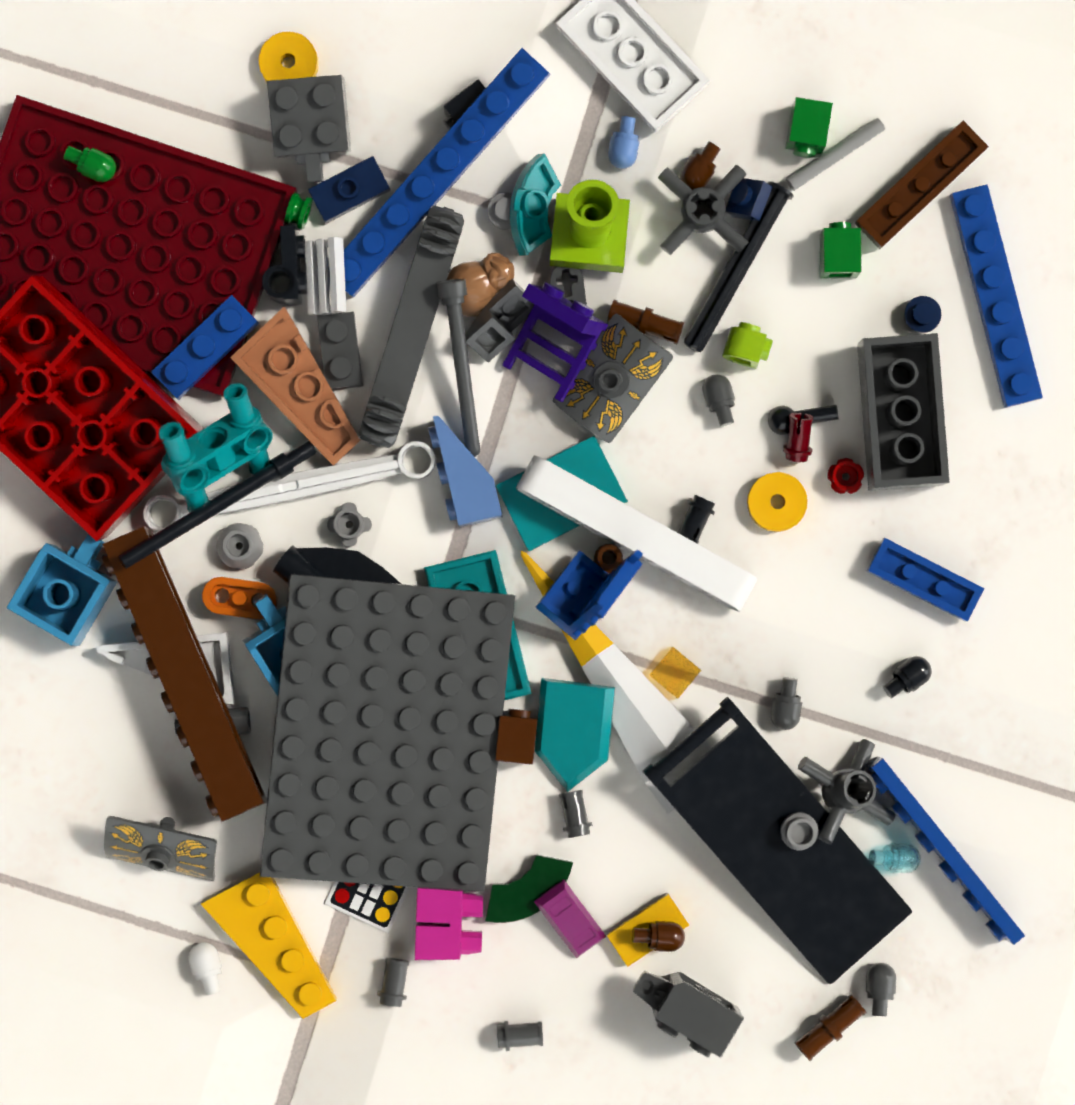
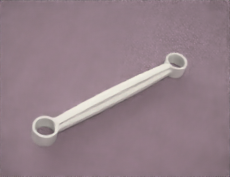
(308, 483)

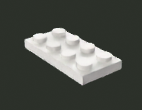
(634, 57)

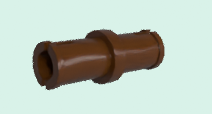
(648, 322)
(830, 1027)

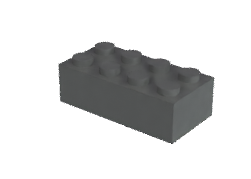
(903, 412)

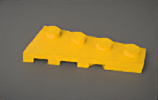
(269, 935)

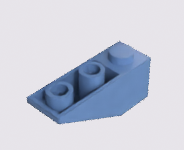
(470, 485)

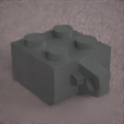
(309, 120)
(691, 1010)

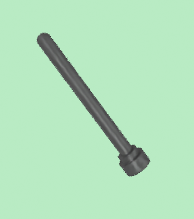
(452, 295)

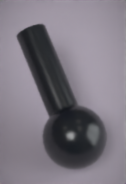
(779, 417)

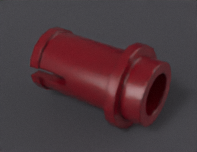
(798, 441)

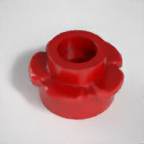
(855, 474)

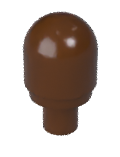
(699, 167)
(660, 936)

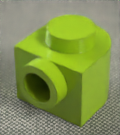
(747, 345)

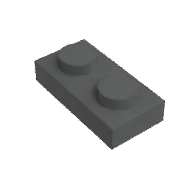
(340, 350)

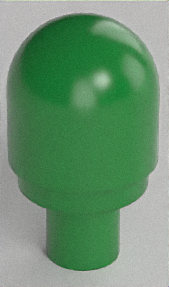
(92, 163)

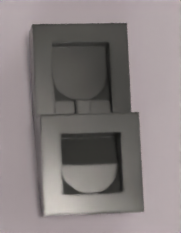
(494, 325)

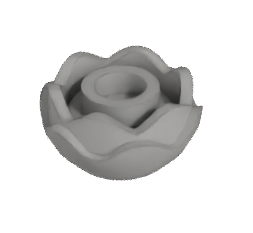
(243, 557)

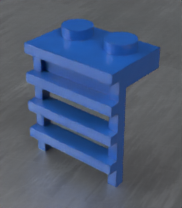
(585, 592)

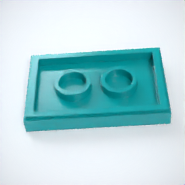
(539, 523)

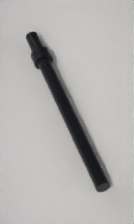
(279, 467)

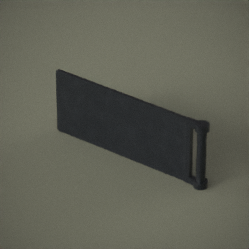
(735, 801)

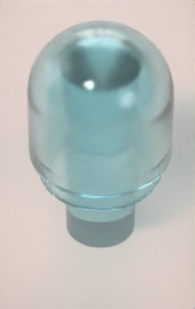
(896, 858)

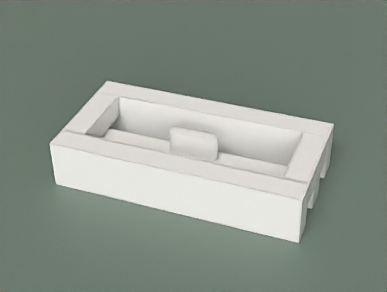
(319, 276)

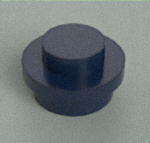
(922, 314)

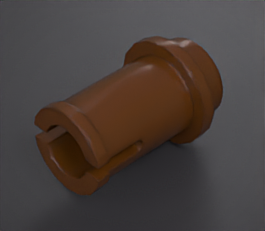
(608, 548)

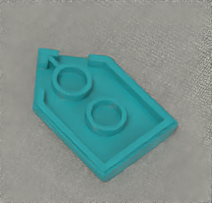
(573, 728)

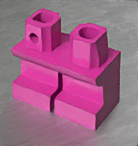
(446, 940)

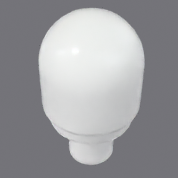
(206, 966)

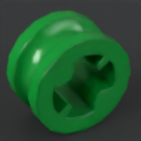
(298, 211)

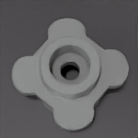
(338, 524)

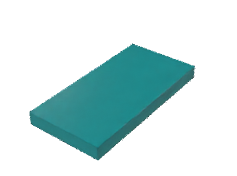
(483, 574)

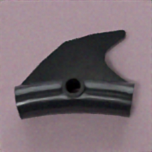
(331, 563)

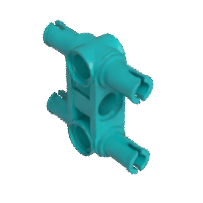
(216, 449)

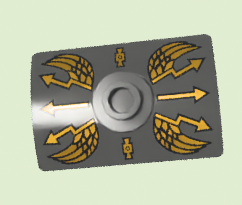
(614, 379)
(160, 847)

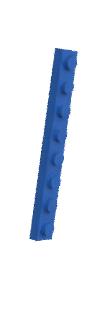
(441, 168)

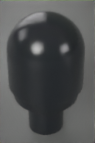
(909, 676)

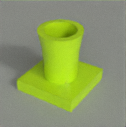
(590, 228)

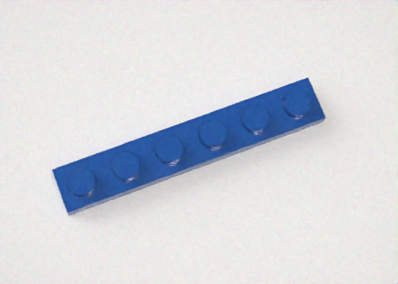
(996, 296)
(953, 864)

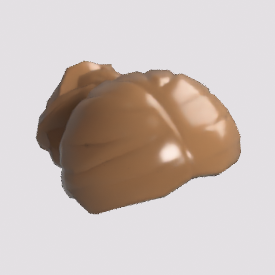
(482, 280)

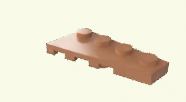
(291, 378)

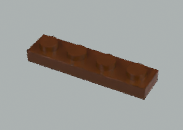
(921, 184)

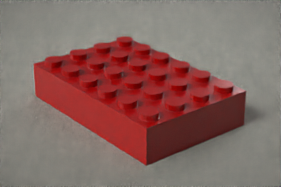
(79, 410)

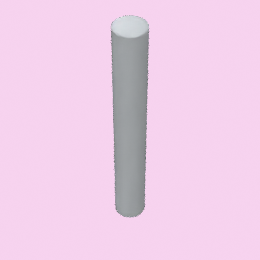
(835, 154)

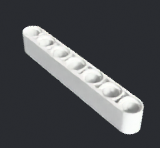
(635, 531)

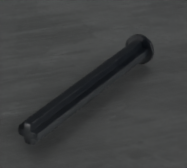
(735, 270)

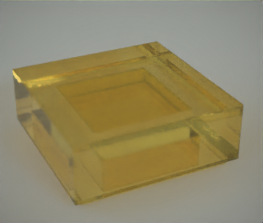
(675, 672)

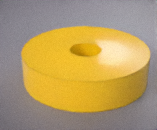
(283, 46)
(760, 505)

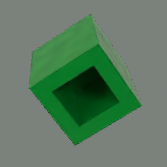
(808, 127)
(840, 251)

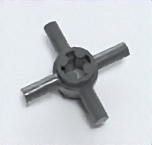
(705, 223)
(847, 782)

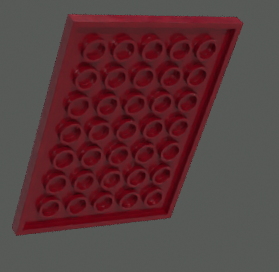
(145, 248)

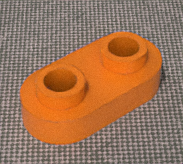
(240, 597)

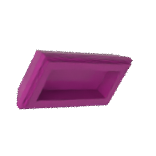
(570, 918)

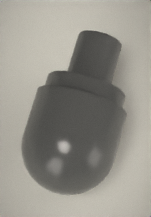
(719, 397)
(786, 706)
(880, 987)

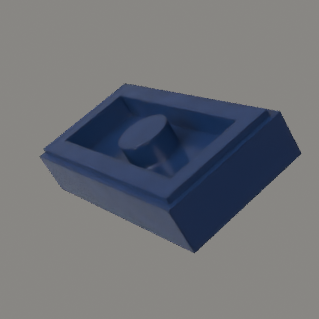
(349, 189)

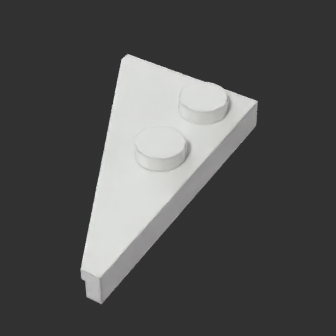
(214, 647)

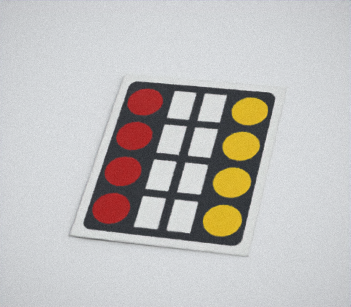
(368, 902)

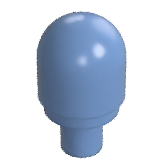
(624, 144)

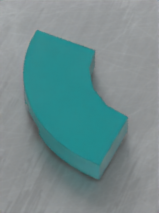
(531, 204)

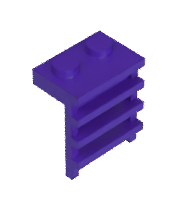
(569, 318)

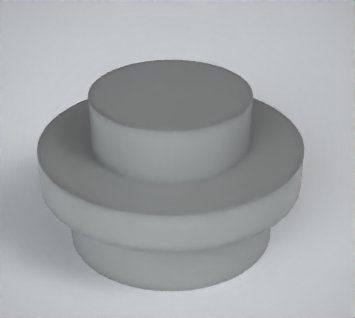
(500, 210)
(799, 831)

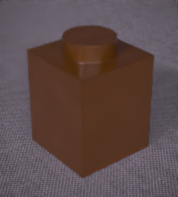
(516, 737)

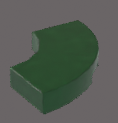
(516, 899)

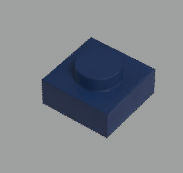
(748, 199)

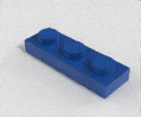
(205, 347)
(925, 579)

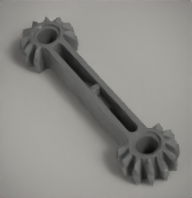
(411, 327)

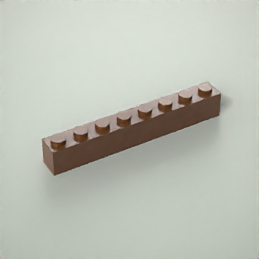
(186, 677)

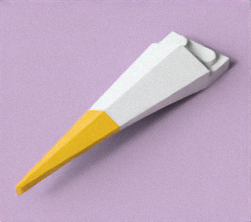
(640, 711)

